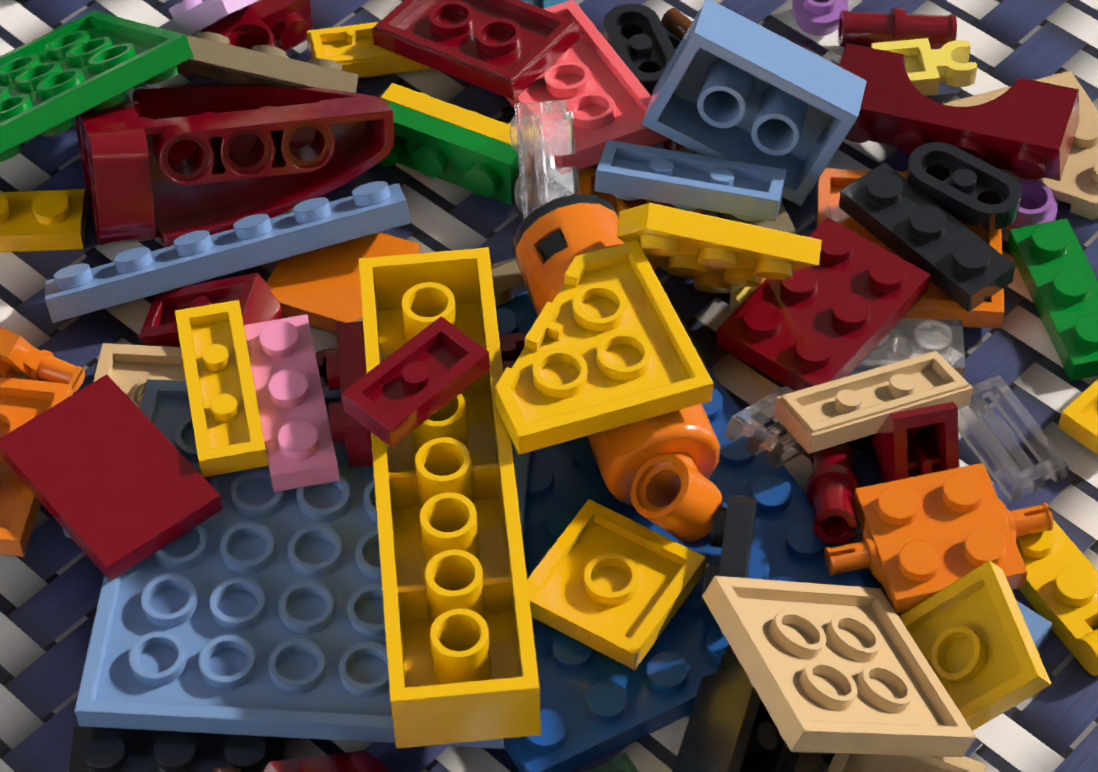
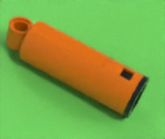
(651, 463)

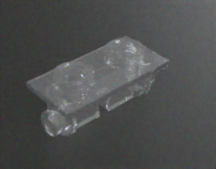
(538, 135)

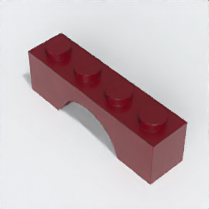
(1019, 131)

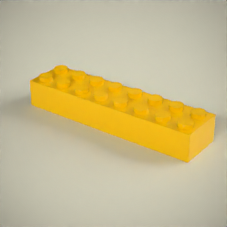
(450, 522)

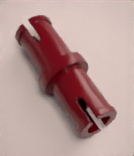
(869, 28)
(832, 494)

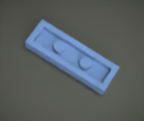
(690, 181)

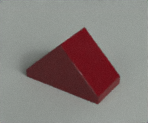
(917, 442)

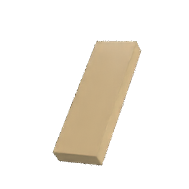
(861, 402)

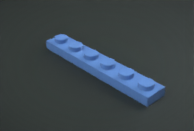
(206, 256)

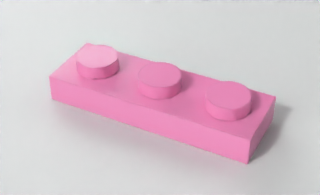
(291, 403)

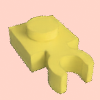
(930, 67)

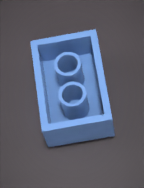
(754, 99)

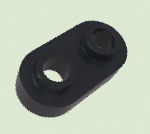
(639, 41)
(965, 185)
(733, 533)

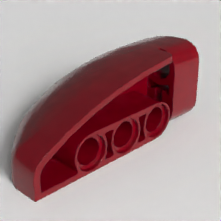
(222, 153)

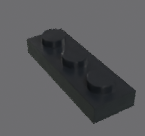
(927, 236)
(170, 751)

